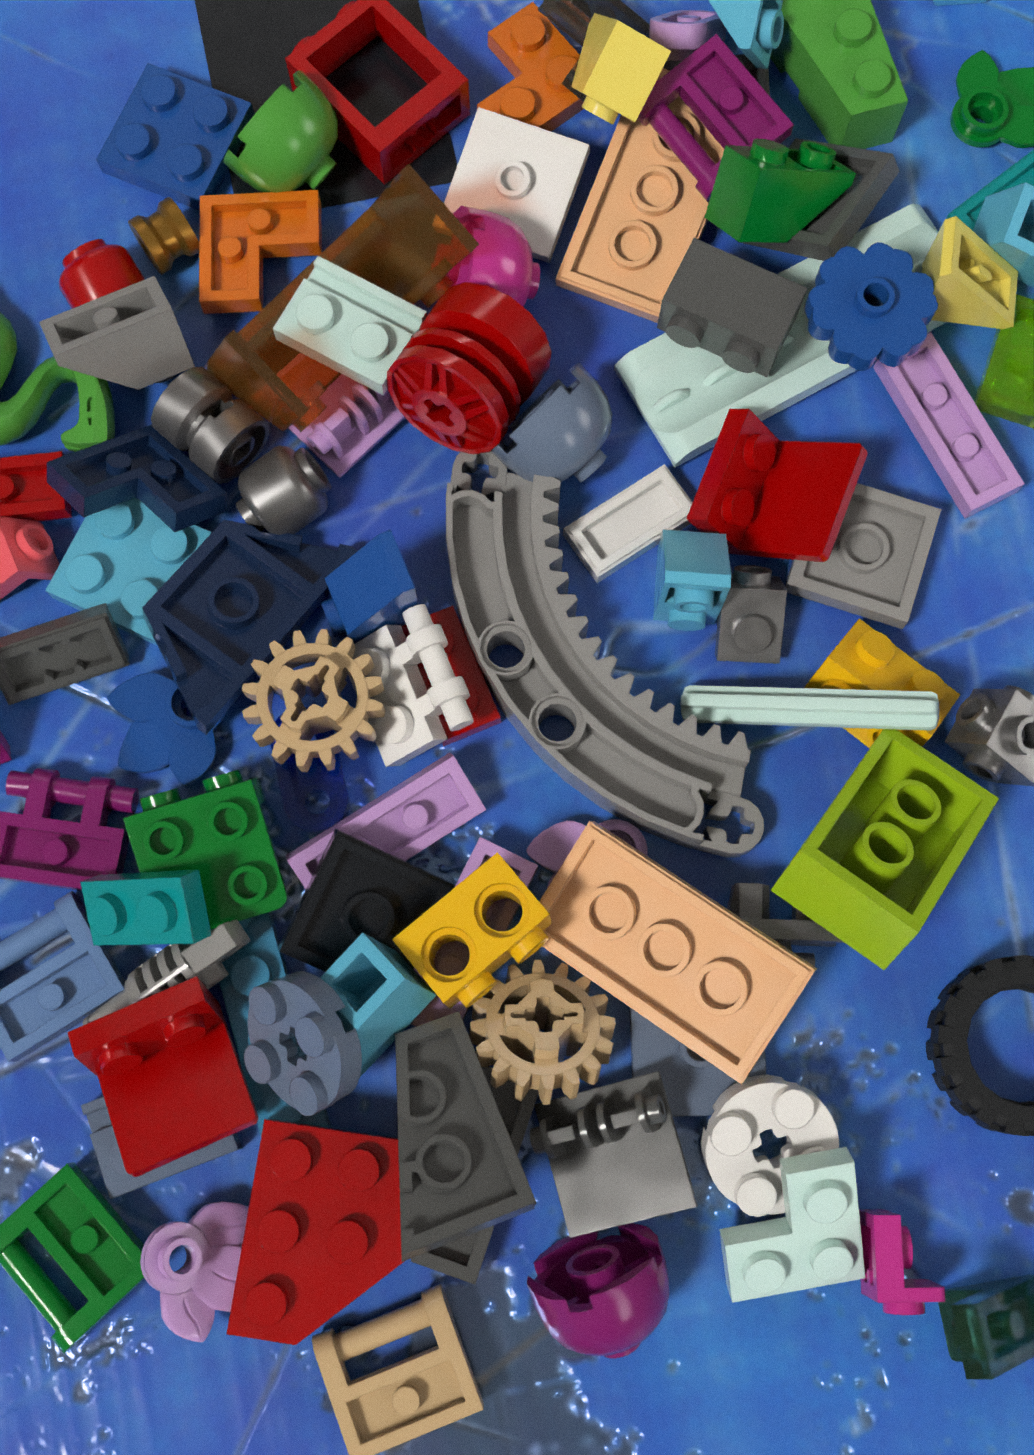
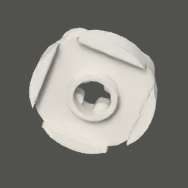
(734, 1132)

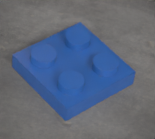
(174, 136)

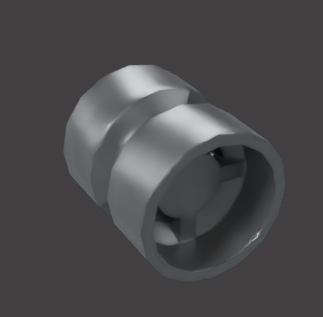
(203, 418)

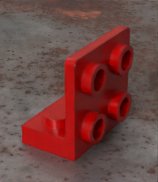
(775, 493)
(167, 1075)

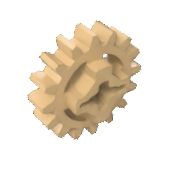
(292, 685)
(571, 1019)

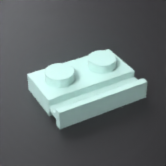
(348, 324)

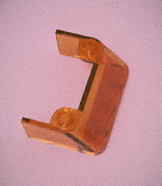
(397, 244)

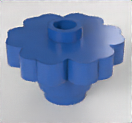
(870, 306)

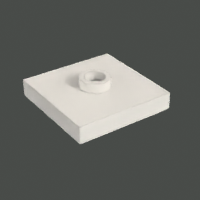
(519, 175)

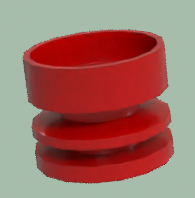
(469, 368)

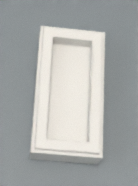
(629, 523)

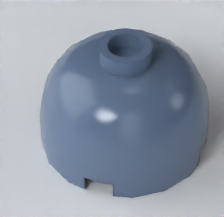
(560, 431)

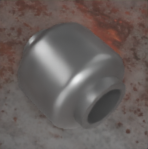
(283, 491)

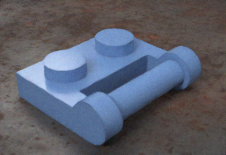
(60, 989)

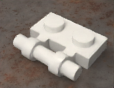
(410, 709)

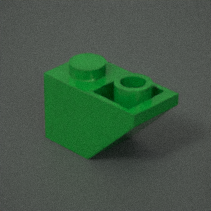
(774, 190)

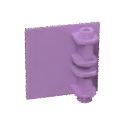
(350, 424)

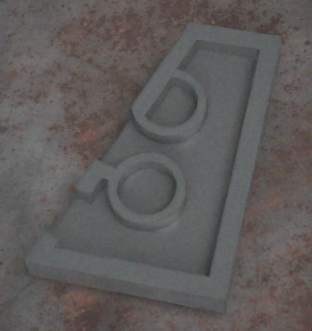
(451, 1141)

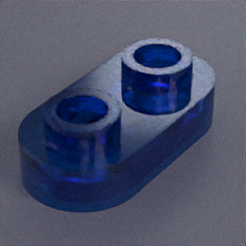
(300, 786)

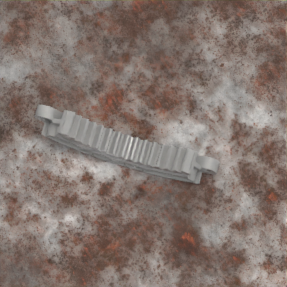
(620, 751)

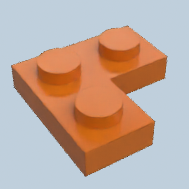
(539, 62)
(241, 232)

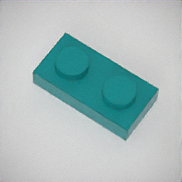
(146, 908)

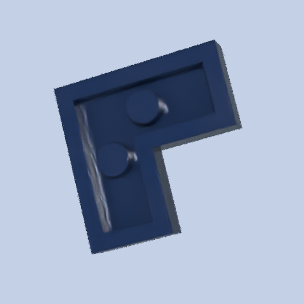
(140, 467)

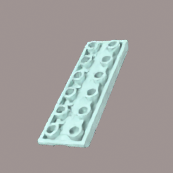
(690, 390)

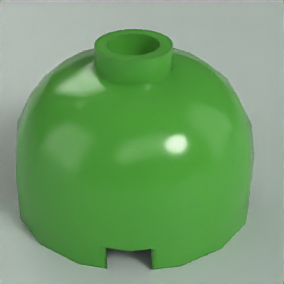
(288, 140)

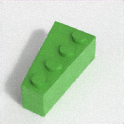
(842, 70)

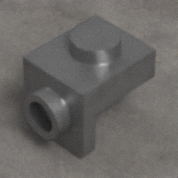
(752, 617)

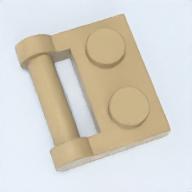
(407, 1395)

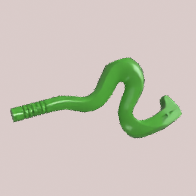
(24, 409)

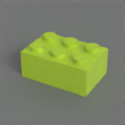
(886, 847)

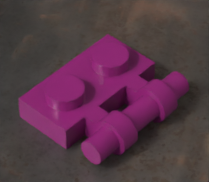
(57, 850)

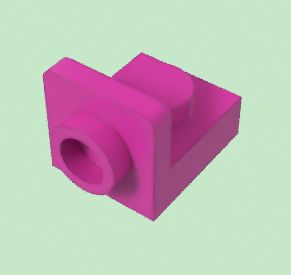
(886, 1255)

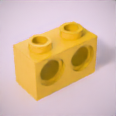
(462, 918)

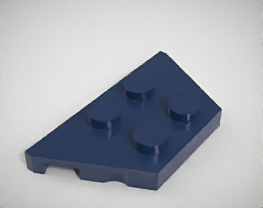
(229, 606)

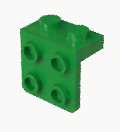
(220, 837)

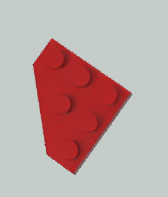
(315, 1228)

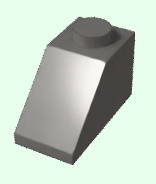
(121, 337)

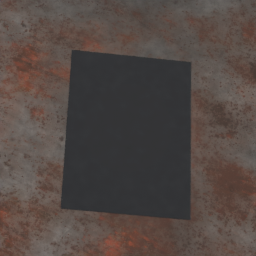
(247, 57)

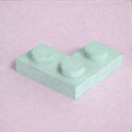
(811, 1245)

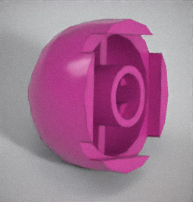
(500, 259)

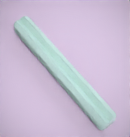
(812, 707)

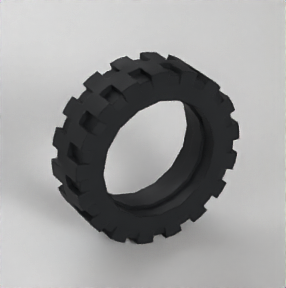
(950, 1048)

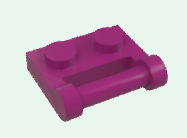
(724, 101)

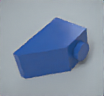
(369, 590)

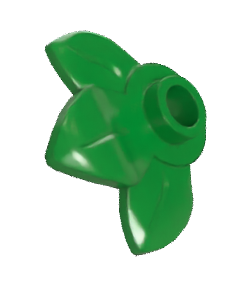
(997, 98)

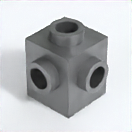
(996, 735)

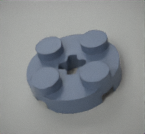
(301, 1042)

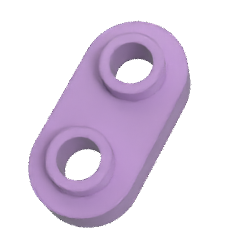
(685, 31)

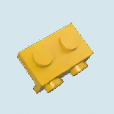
(872, 662)

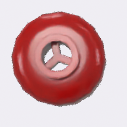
(96, 271)

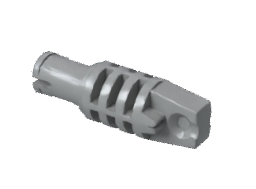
(177, 964)

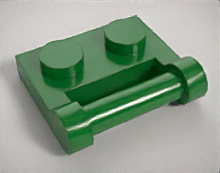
(84, 1240)

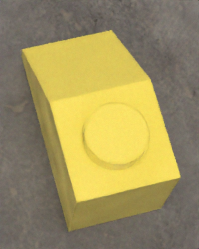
(617, 69)

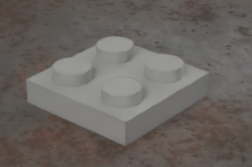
(873, 560)

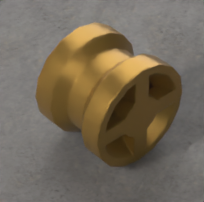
(165, 235)

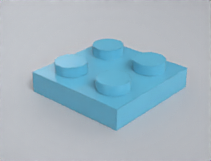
(122, 561)

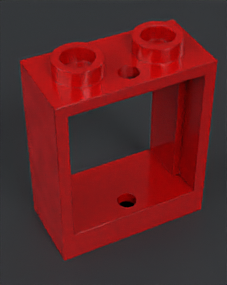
(415, 123)

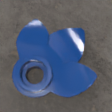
(161, 729)

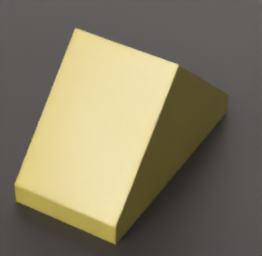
(970, 279)

